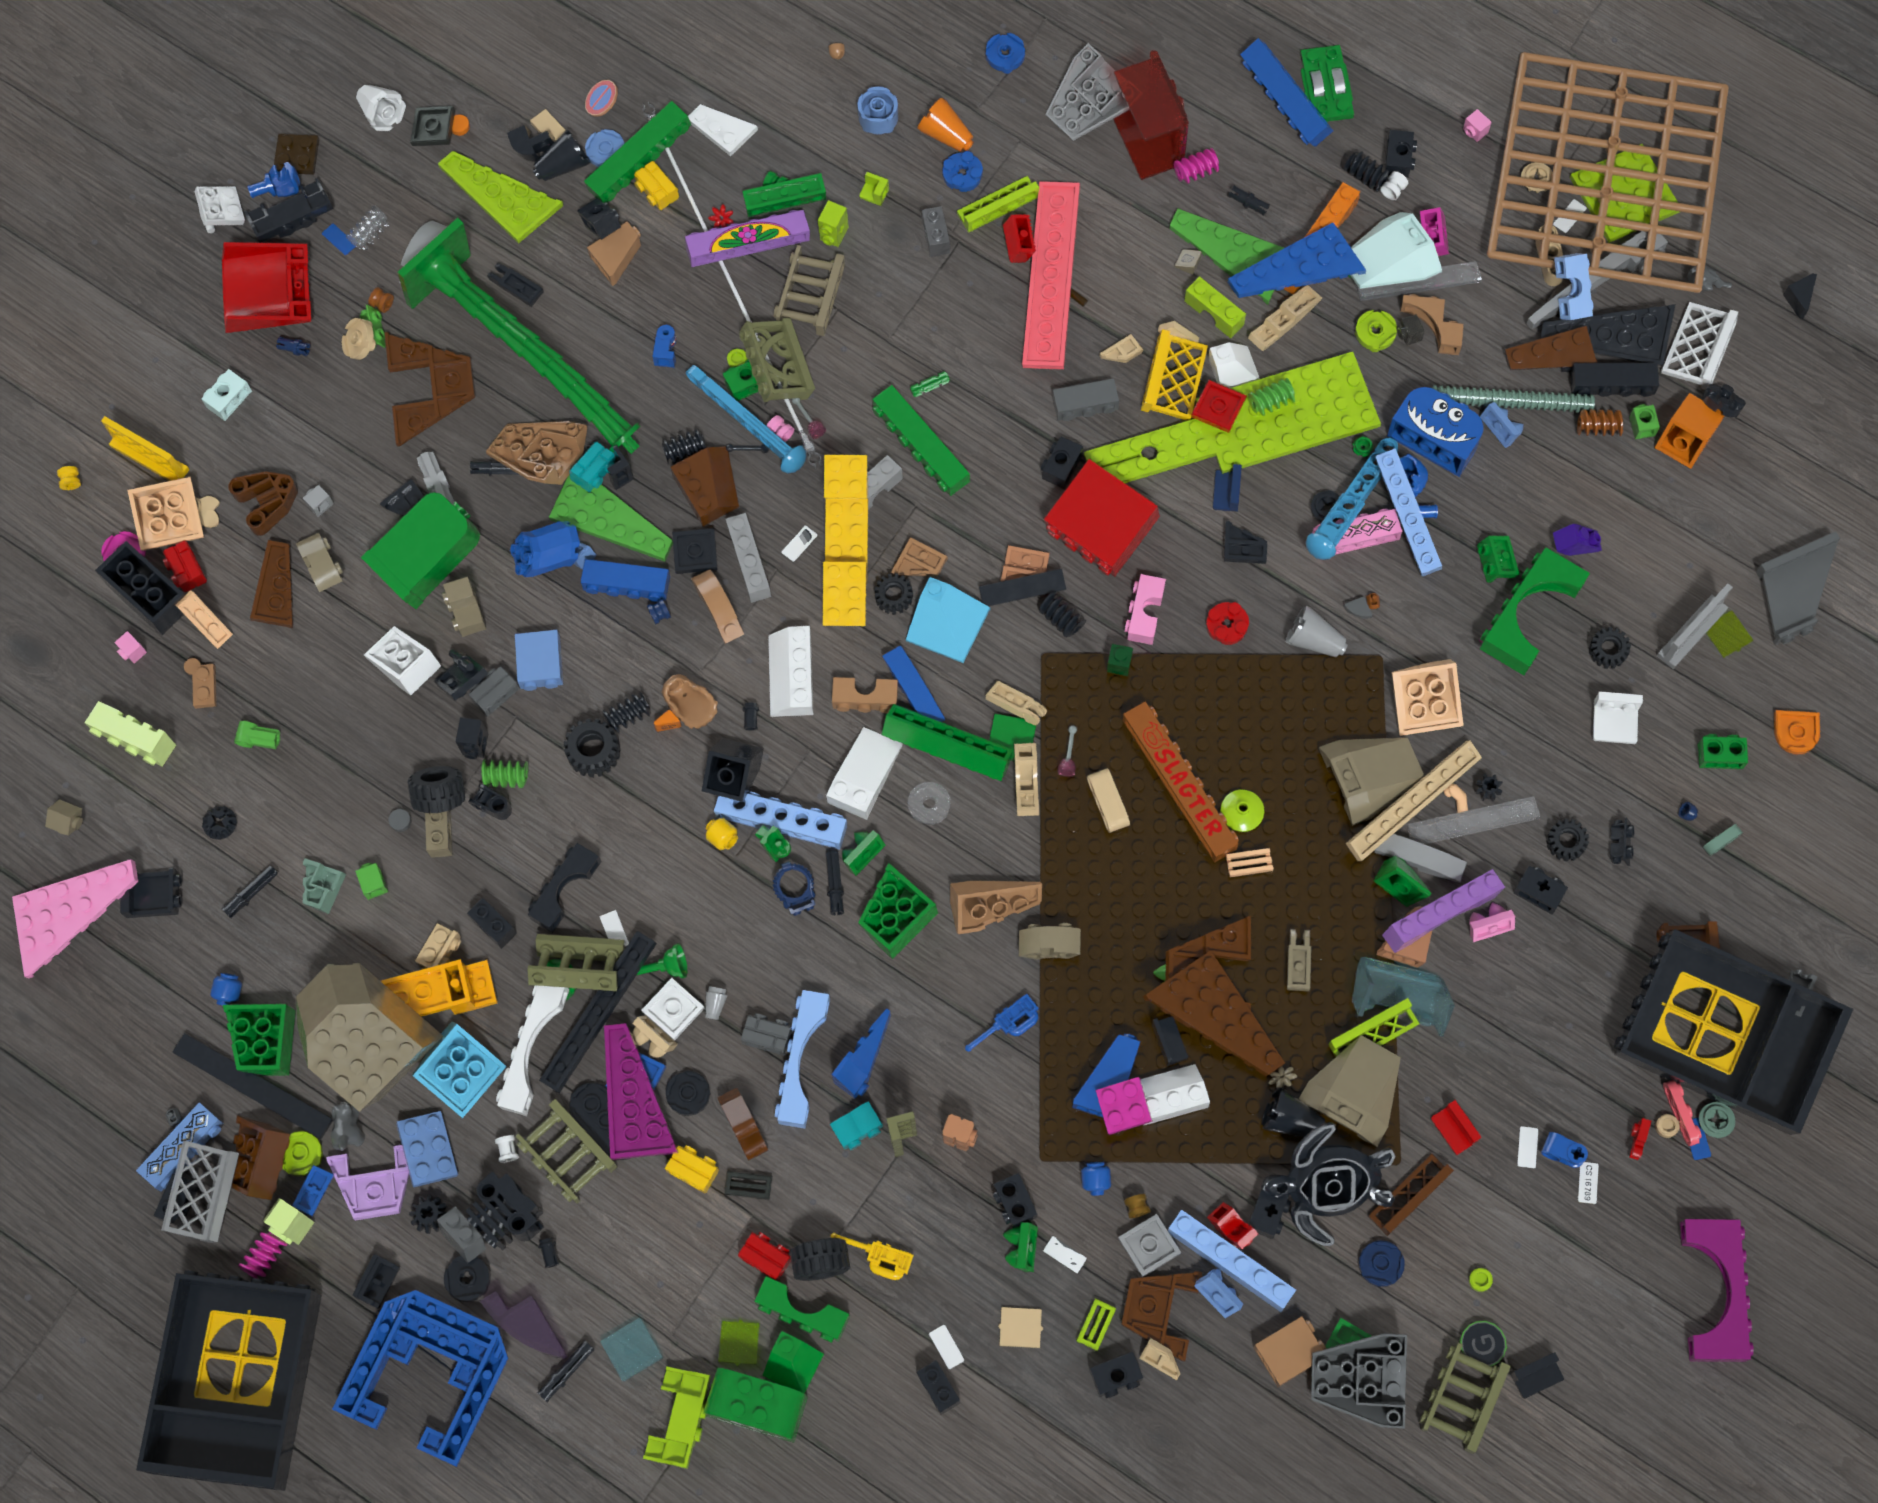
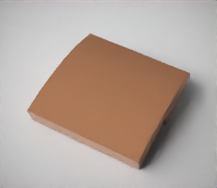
(1023, 562)

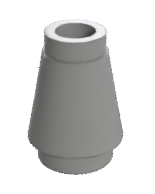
(714, 1002)

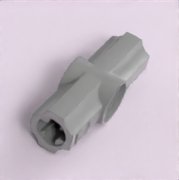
(434, 476)

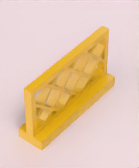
(1158, 368)
(144, 452)

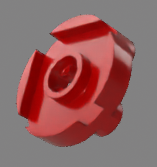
(1222, 633)

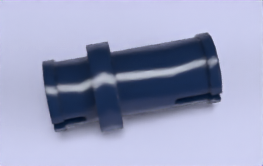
(295, 346)

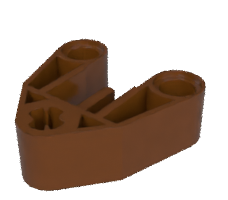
(271, 495)
(742, 1124)

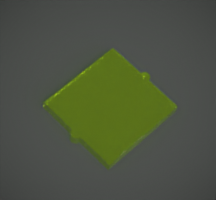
(1729, 634)
(739, 1342)

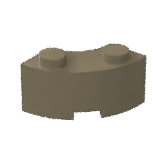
(319, 562)
(1049, 941)

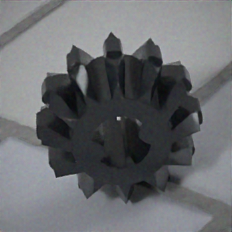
(431, 1206)

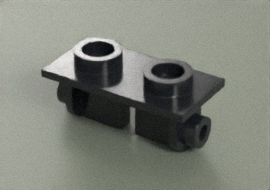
(1623, 849)

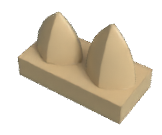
(660, 1041)

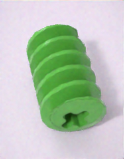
(1272, 396)
(504, 775)

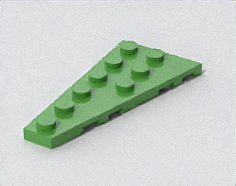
(1227, 247)
(610, 519)

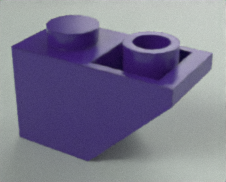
(1577, 540)

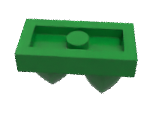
(867, 848)
(1026, 1238)

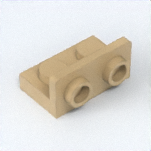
(438, 947)

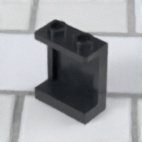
(153, 895)

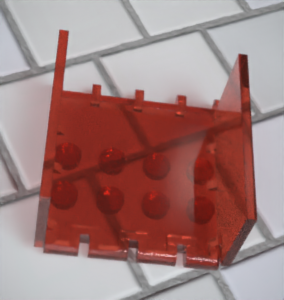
(1156, 118)

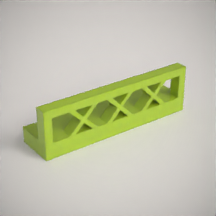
(999, 206)
(1374, 1023)

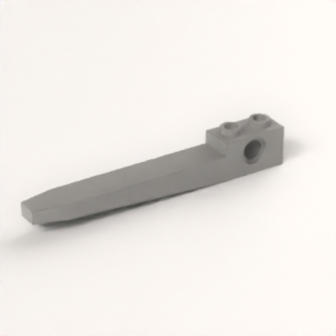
(1614, 262)

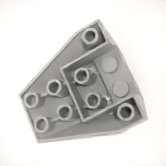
(1086, 95)

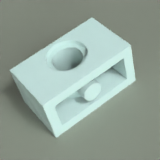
(225, 405)

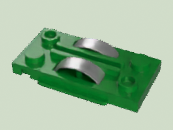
(1327, 82)

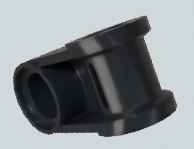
(487, 801)

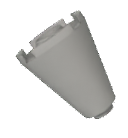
(1315, 634)

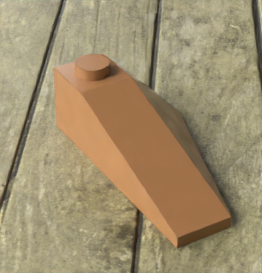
(984, 902)

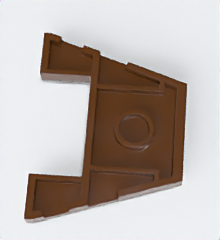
(1150, 1305)

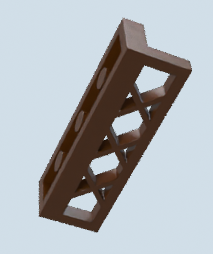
(1427, 1189)

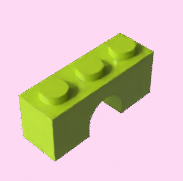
(1226, 314)

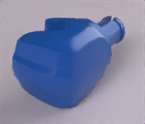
(279, 184)

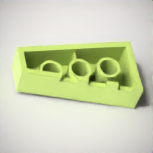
(128, 732)

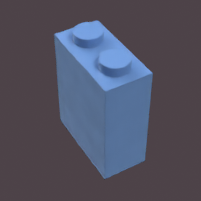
(538, 660)

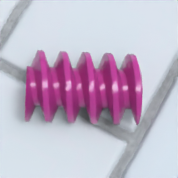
(1196, 165)
(262, 1255)

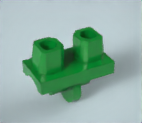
(773, 842)

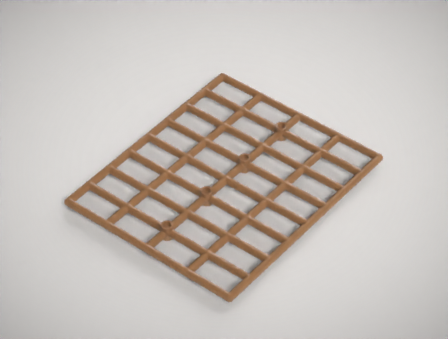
(1606, 193)

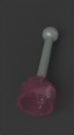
(815, 428)
(1067, 766)

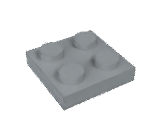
(1149, 1245)

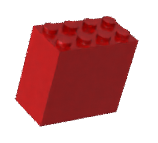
(1101, 518)

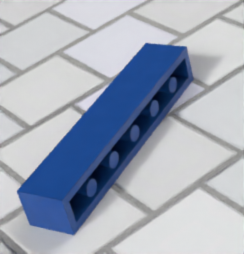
(1286, 92)

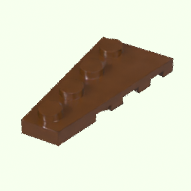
(1553, 351)
(273, 592)

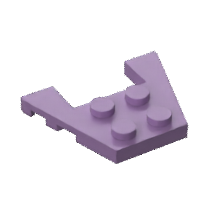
(374, 1192)

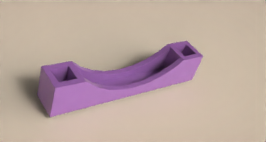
(1443, 909)

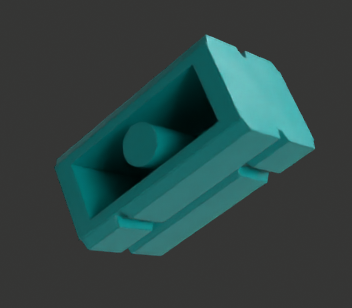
(592, 467)

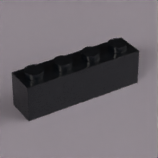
(1614, 379)

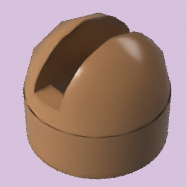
(836, 50)

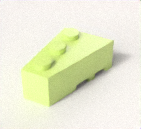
(287, 1222)

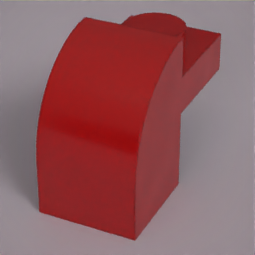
(1231, 1226)

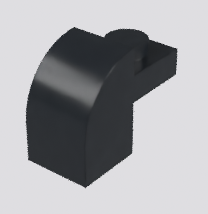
(527, 145)

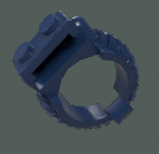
(803, 902)

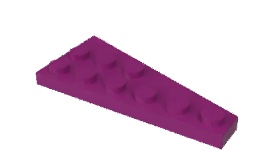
(634, 1112)

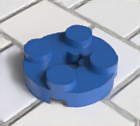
(1002, 62)
(958, 161)

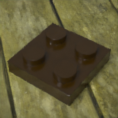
(297, 150)

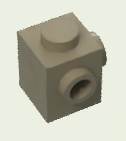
(64, 817)

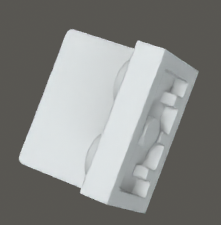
(1616, 717)

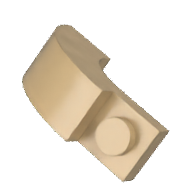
(1026, 779)

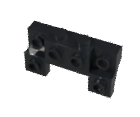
(290, 214)

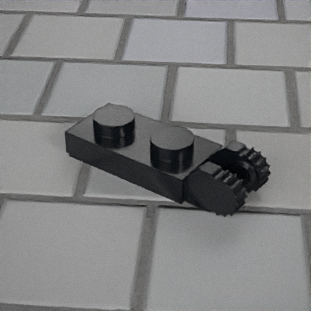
(516, 285)

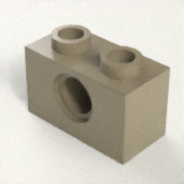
(439, 834)

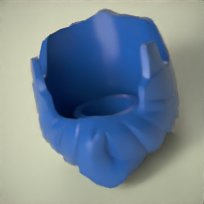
(1415, 472)

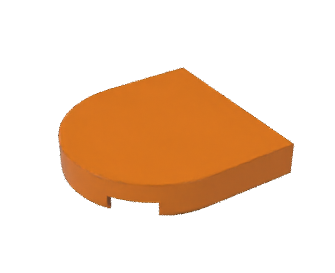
(1797, 730)

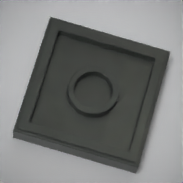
(432, 126)

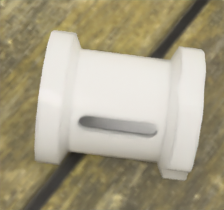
(506, 1148)

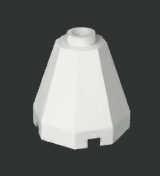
(381, 106)

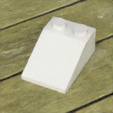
(403, 660)

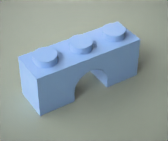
(1578, 302)

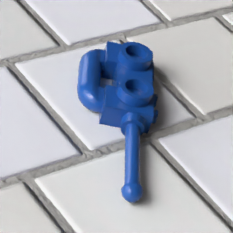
(1007, 1019)

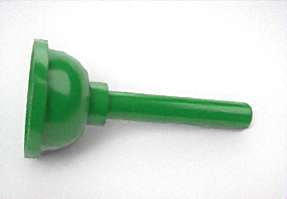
(673, 962)

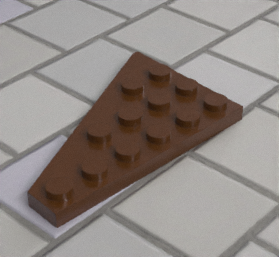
(1209, 1003)

